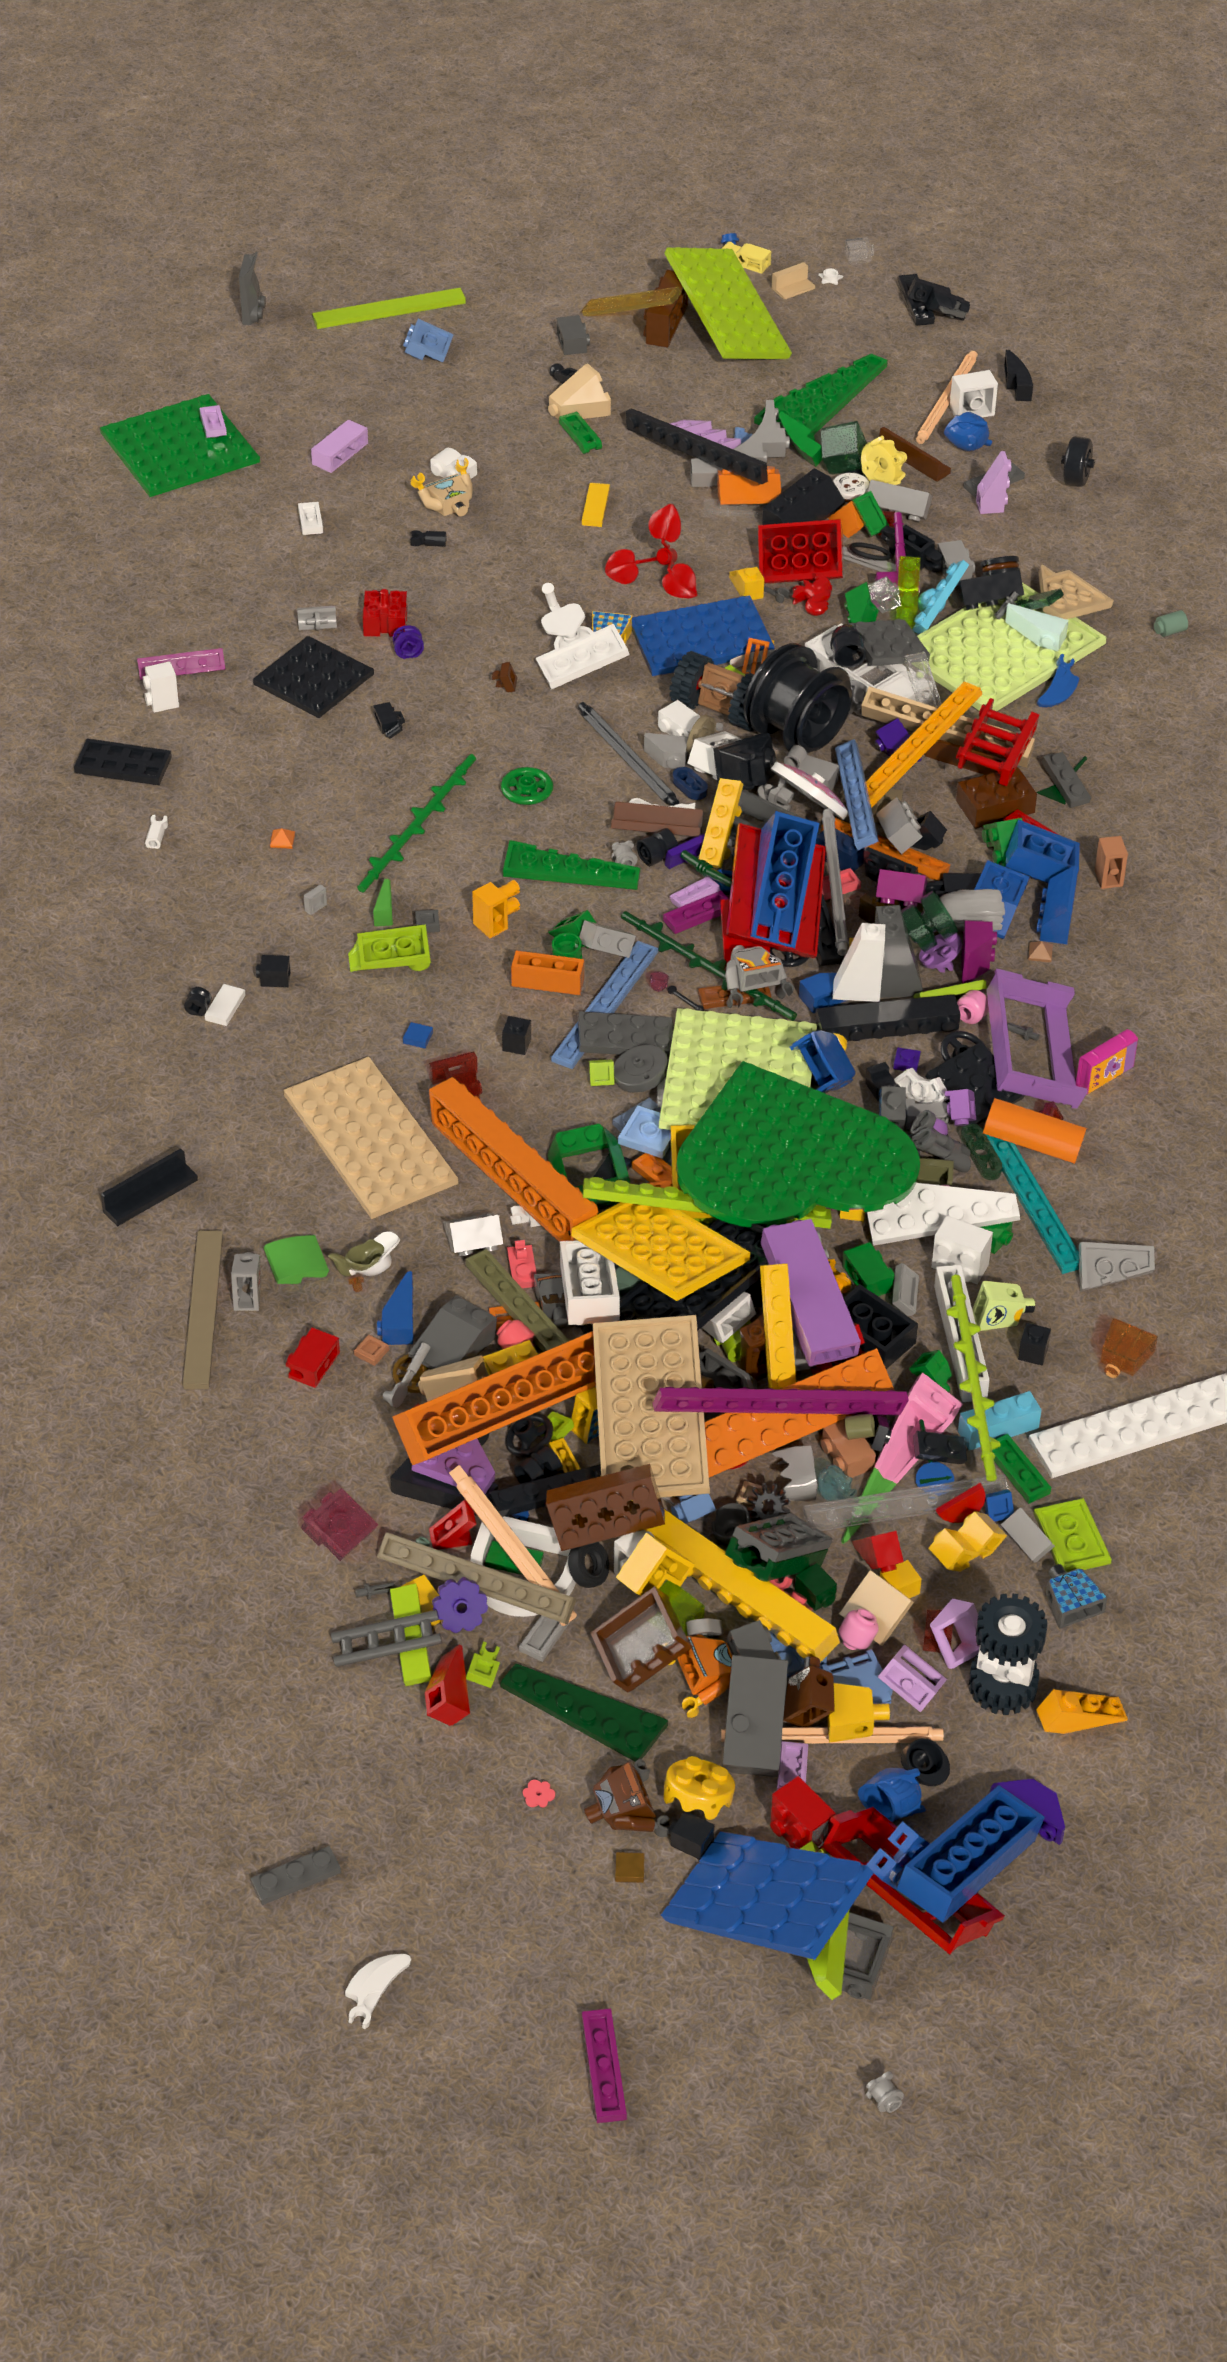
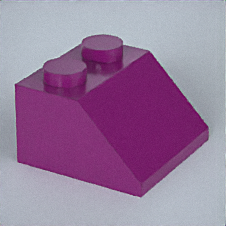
(901, 887)
(977, 949)

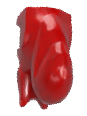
(815, 593)

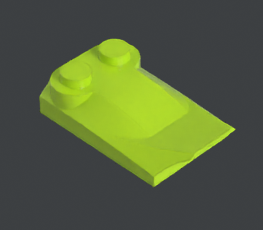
(391, 949)

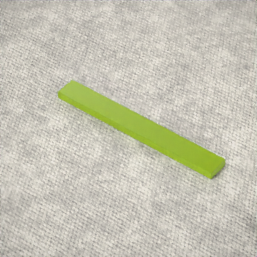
(388, 308)

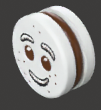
(851, 486)

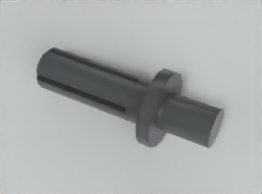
(1002, 610)
(1027, 1033)
(368, 1590)

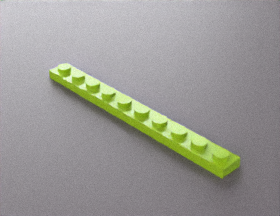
(669, 1198)

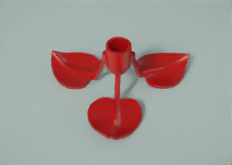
(663, 525)

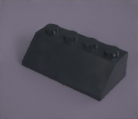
(807, 500)

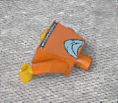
(706, 1671)

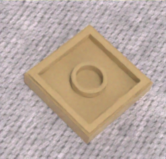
(881, 1600)

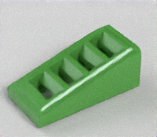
(383, 907)

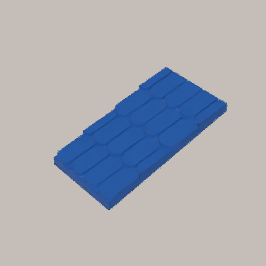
(768, 1894)

